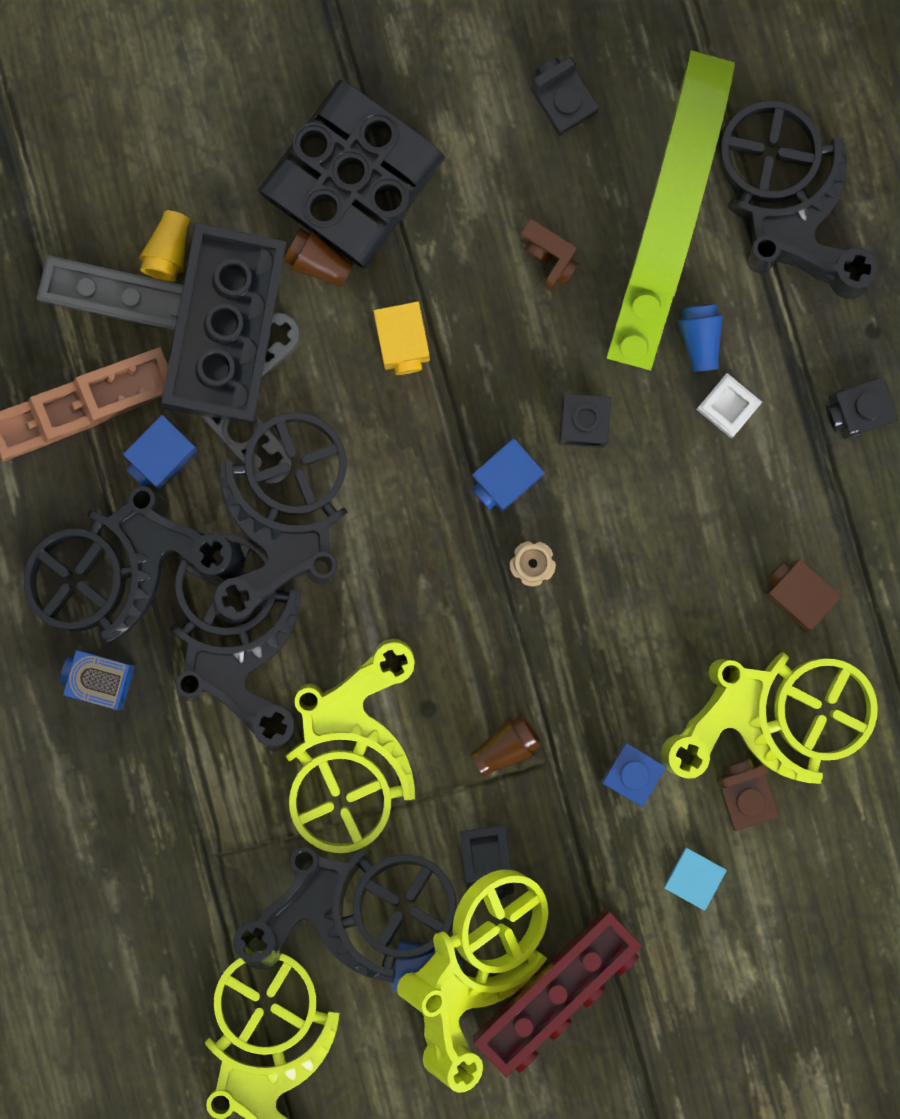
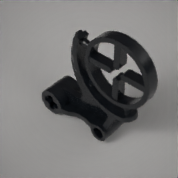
(789, 232)
(147, 539)
(289, 548)
(225, 669)
(319, 898)

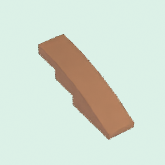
(82, 403)

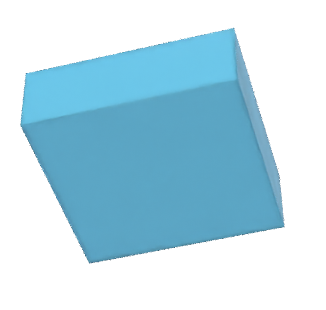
(694, 878)

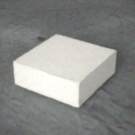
(729, 405)

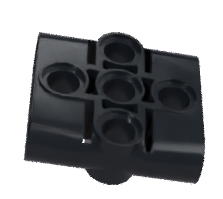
(352, 118)

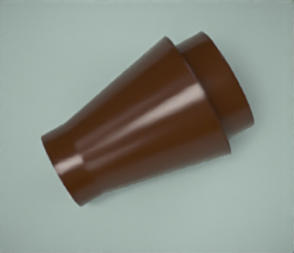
(316, 258)
(506, 746)

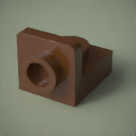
(546, 246)
(747, 794)

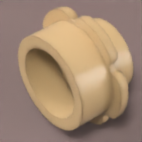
(545, 565)

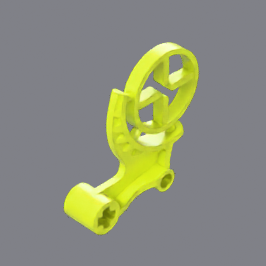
(742, 706)
(342, 717)
(445, 992)
(254, 1088)

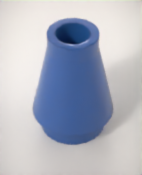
(701, 334)

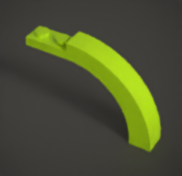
(672, 210)

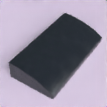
(223, 324)

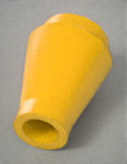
(165, 250)

